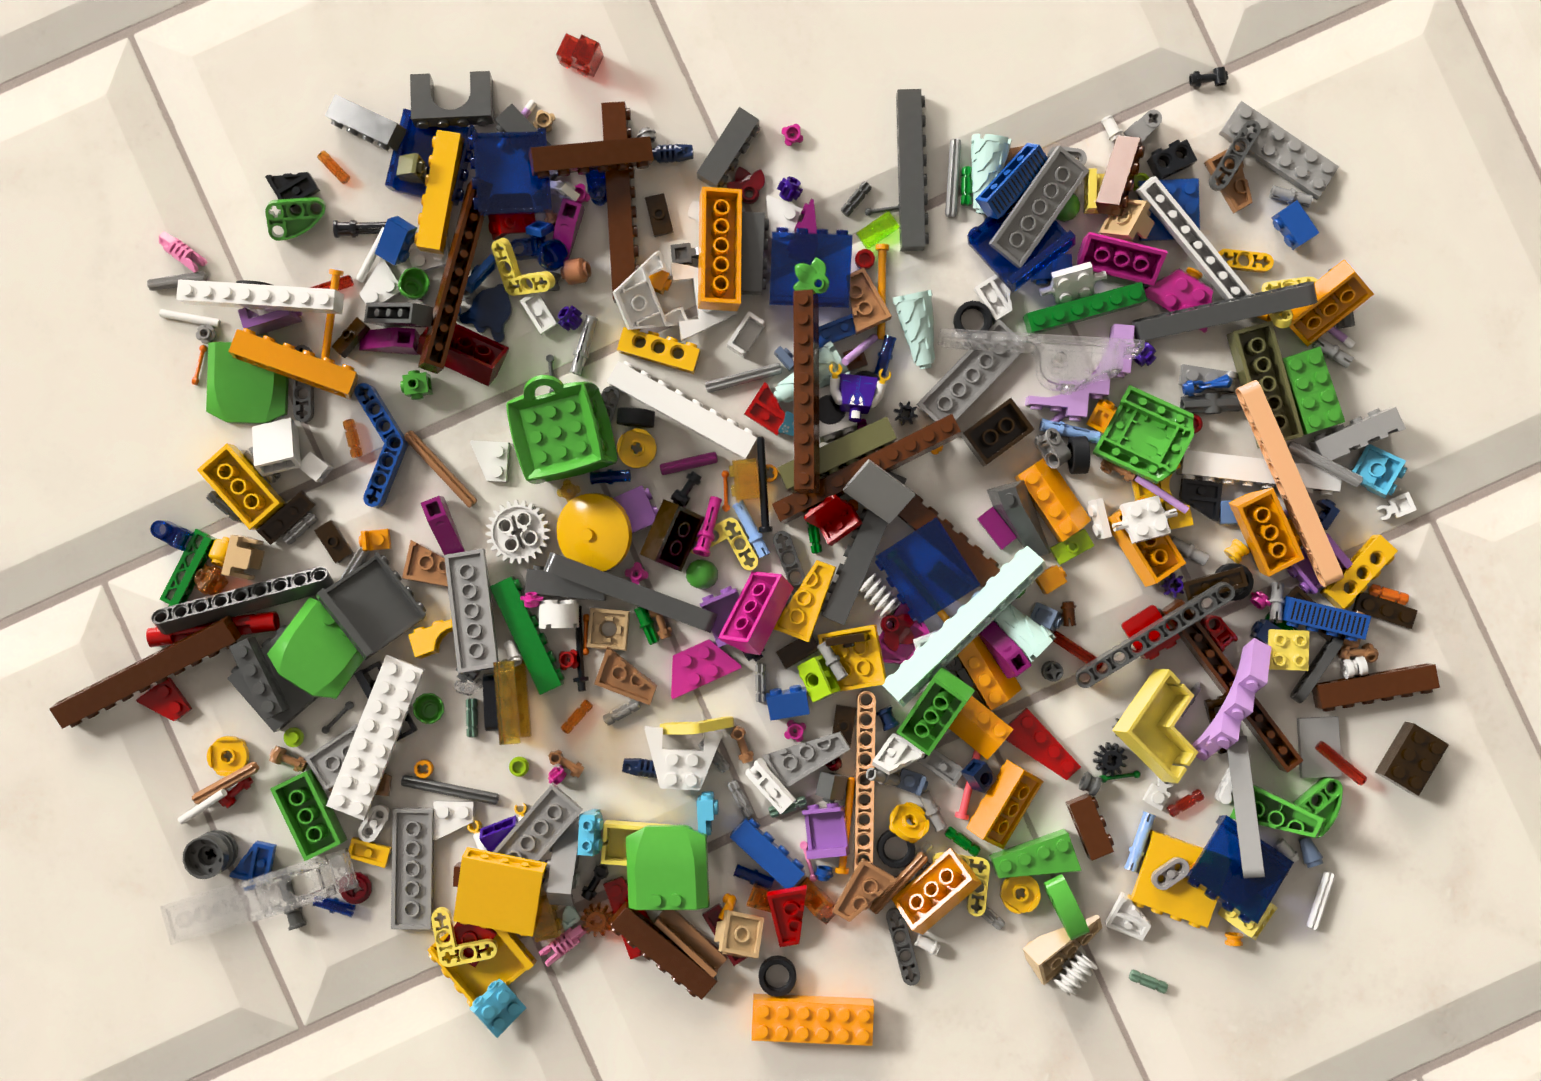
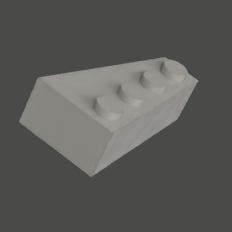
(1358, 433)
(562, 867)

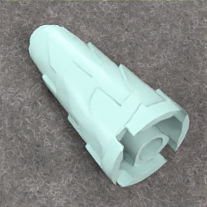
(987, 162)
(917, 322)
(827, 356)
(1024, 632)

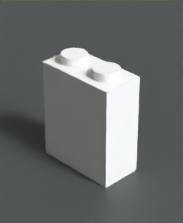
(276, 447)

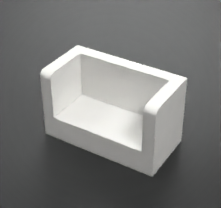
(746, 334)

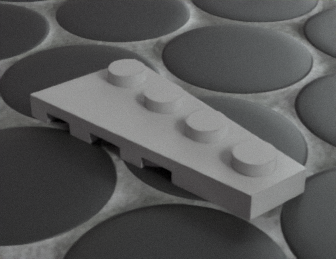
(802, 759)

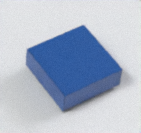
(539, 228)

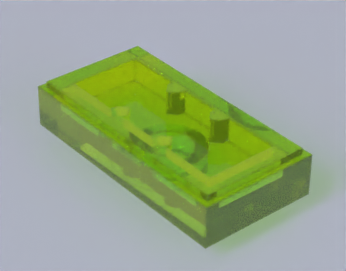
(877, 230)

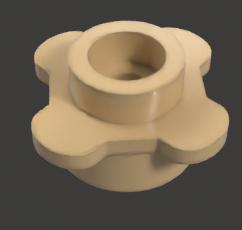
(542, 115)

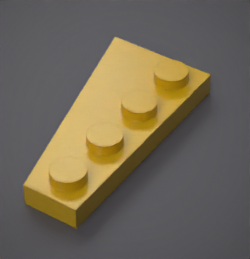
(806, 604)

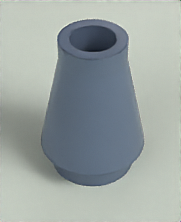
(1310, 853)

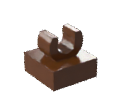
(858, 362)

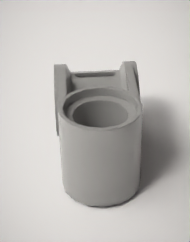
(1142, 127)
(1054, 449)

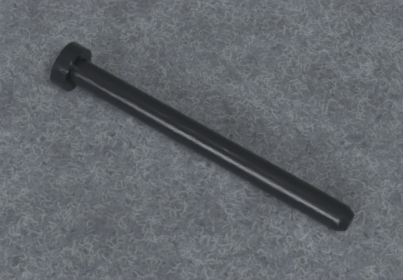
(763, 486)

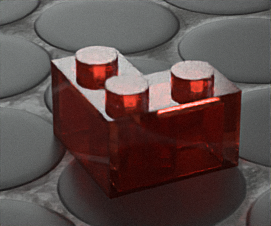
(580, 54)

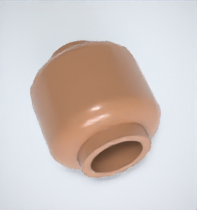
(576, 271)

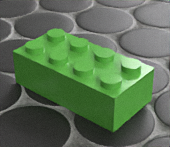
(1313, 391)
(935, 711)
(307, 816)

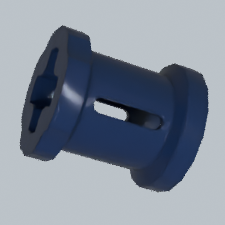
(887, 718)

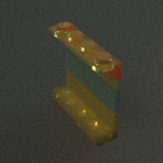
(512, 701)

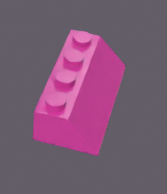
(1121, 258)
(756, 612)

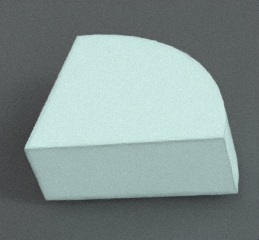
(570, 917)

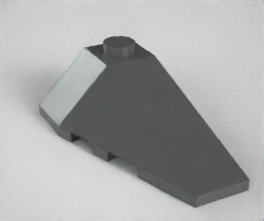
(1018, 512)

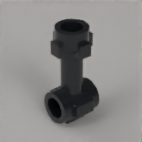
(1219, 77)
(680, 497)
(600, 872)

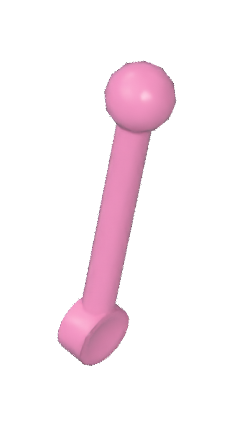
(803, 845)

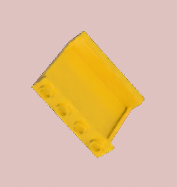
(499, 891)
(1179, 900)
(508, 964)

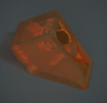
(818, 902)

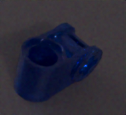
(597, 183)
(530, 247)
(174, 535)

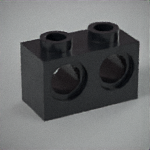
(1173, 162)

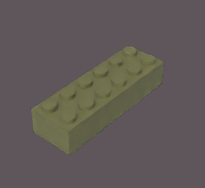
(1260, 359)
(845, 450)

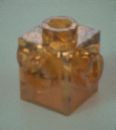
(210, 580)

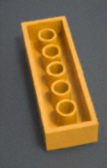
(720, 249)
(293, 364)
(813, 1019)

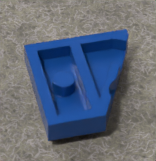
(256, 861)

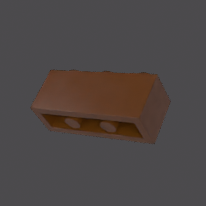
(1090, 826)

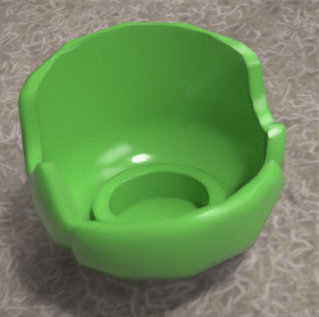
(1070, 210)
(414, 283)
(702, 574)
(428, 708)

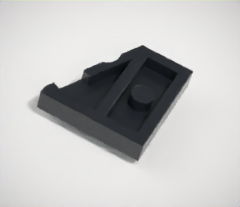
(293, 185)
(1202, 496)

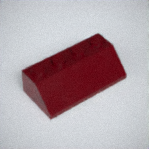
(472, 354)

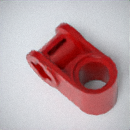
(1220, 633)

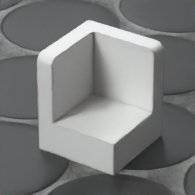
(315, 467)

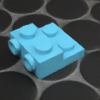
(1379, 470)
(706, 811)
(589, 832)
(497, 1007)

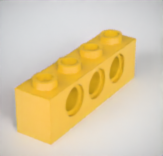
(686, 363)
(1362, 559)

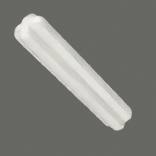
(1320, 900)

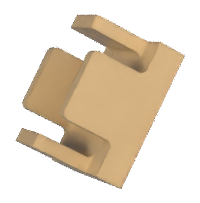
(1133, 220)
(242, 556)
(739, 934)

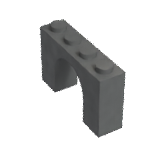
(476, 111)

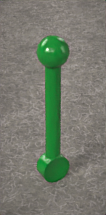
(1136, 774)

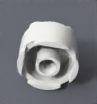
(558, 615)

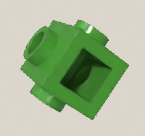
(422, 383)

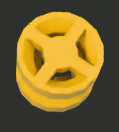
(1236, 551)

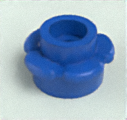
(824, 872)

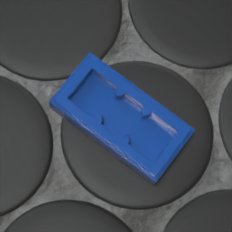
(480, 273)

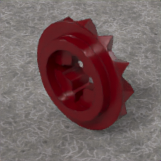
(361, 895)

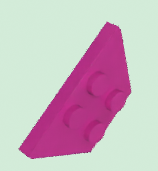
(1179, 292)
(903, 652)
(699, 666)

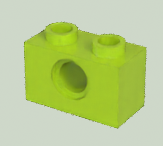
(826, 684)

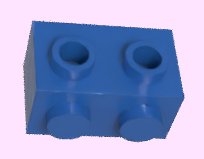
(1294, 225)
(396, 240)
(787, 702)

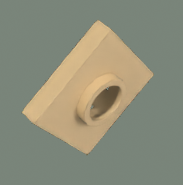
(598, 639)

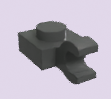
(684, 253)
(960, 671)

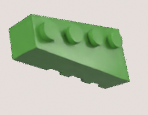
(1284, 815)
(1038, 856)

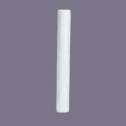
(369, 260)
(189, 318)
(202, 806)

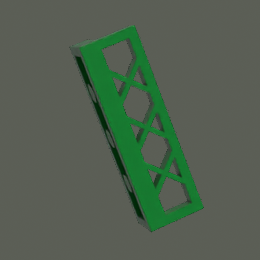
(187, 583)

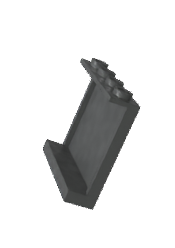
(372, 605)
(295, 697)

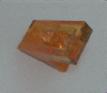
(758, 898)

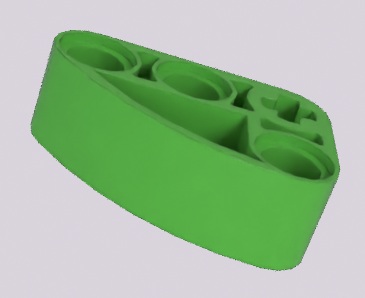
(293, 223)
(1327, 804)
(1066, 907)

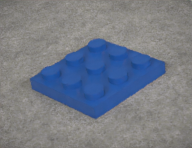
(1187, 196)

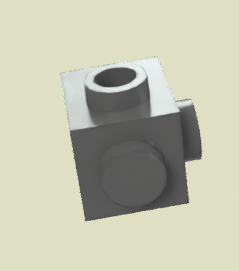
(831, 786)

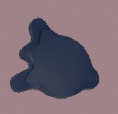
(491, 311)

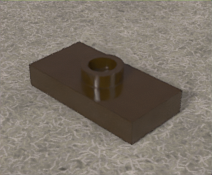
(659, 215)
(350, 337)
(333, 541)
(847, 640)
(796, 651)
(844, 721)

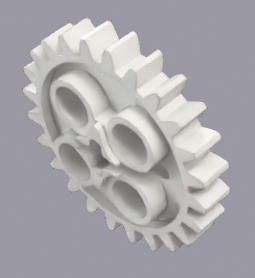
(501, 538)

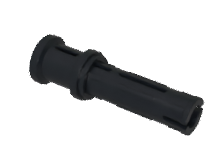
(352, 228)

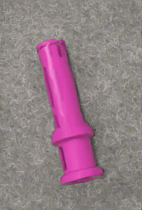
(706, 537)

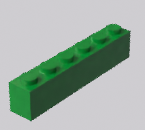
(1085, 308)
(527, 635)

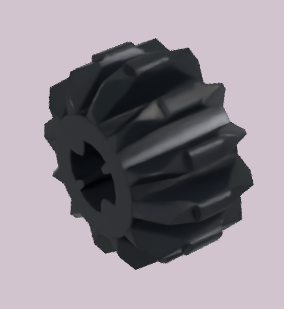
(1117, 758)

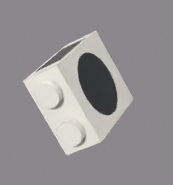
(832, 420)

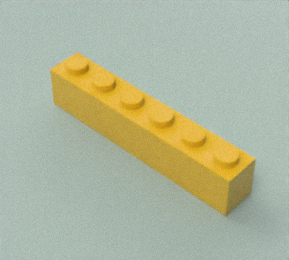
(440, 185)

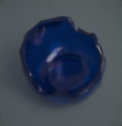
(552, 254)

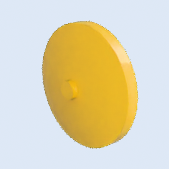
(594, 531)

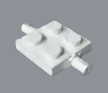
(1072, 283)
(1144, 519)

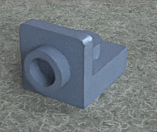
(785, 357)
(1047, 617)
(912, 782)

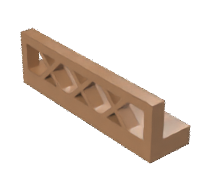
(690, 941)

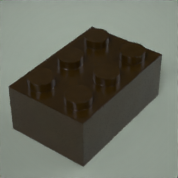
(997, 432)
(672, 535)
(1412, 758)

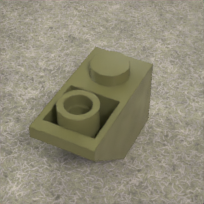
(412, 168)

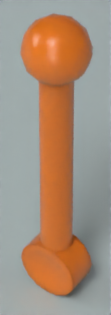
(195, 380)
(725, 507)
(586, 620)

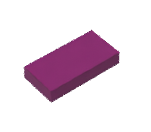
(996, 528)

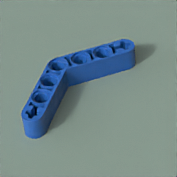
(387, 450)

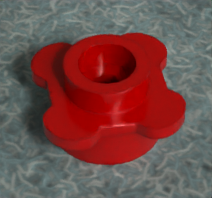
(564, 664)

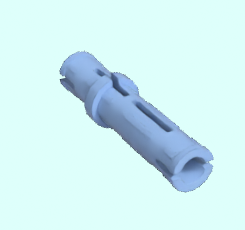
(1069, 430)
(751, 529)
(1139, 843)

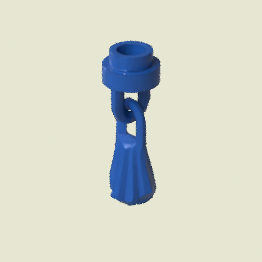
(1221, 382)

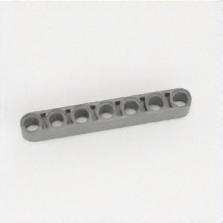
(1245, 809)

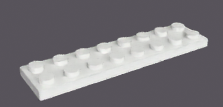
(375, 737)

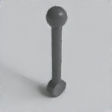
(868, 211)
(550, 359)
(349, 705)

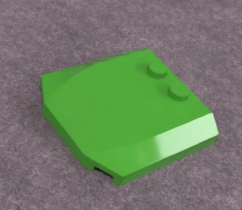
(243, 391)
(1146, 436)
(315, 653)
(667, 868)

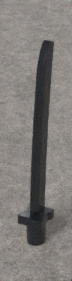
(579, 648)

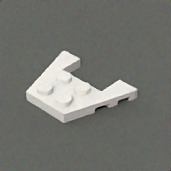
(639, 301)
(706, 317)
(681, 767)

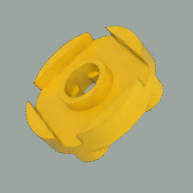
(630, 439)
(216, 753)
(902, 829)
(1021, 904)

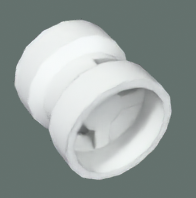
(1354, 667)

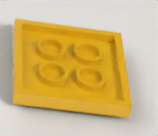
(861, 661)

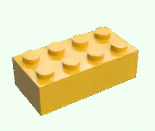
(241, 486)

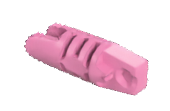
(181, 252)
(563, 944)

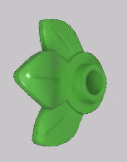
(810, 274)

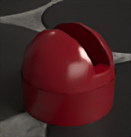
(836, 766)

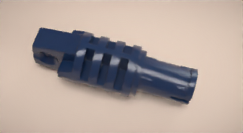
(672, 153)
(639, 767)

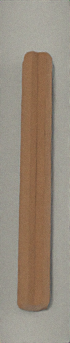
(441, 470)

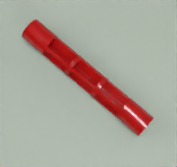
(246, 625)

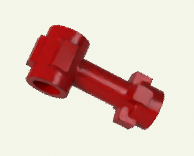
(229, 799)

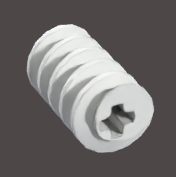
(878, 596)
(1075, 974)

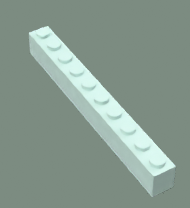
(965, 625)

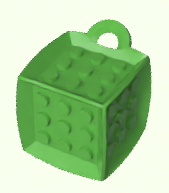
(561, 430)

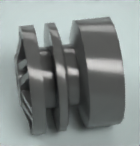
(200, 857)

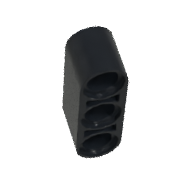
(489, 702)

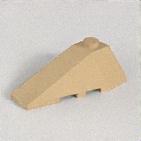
(1052, 950)

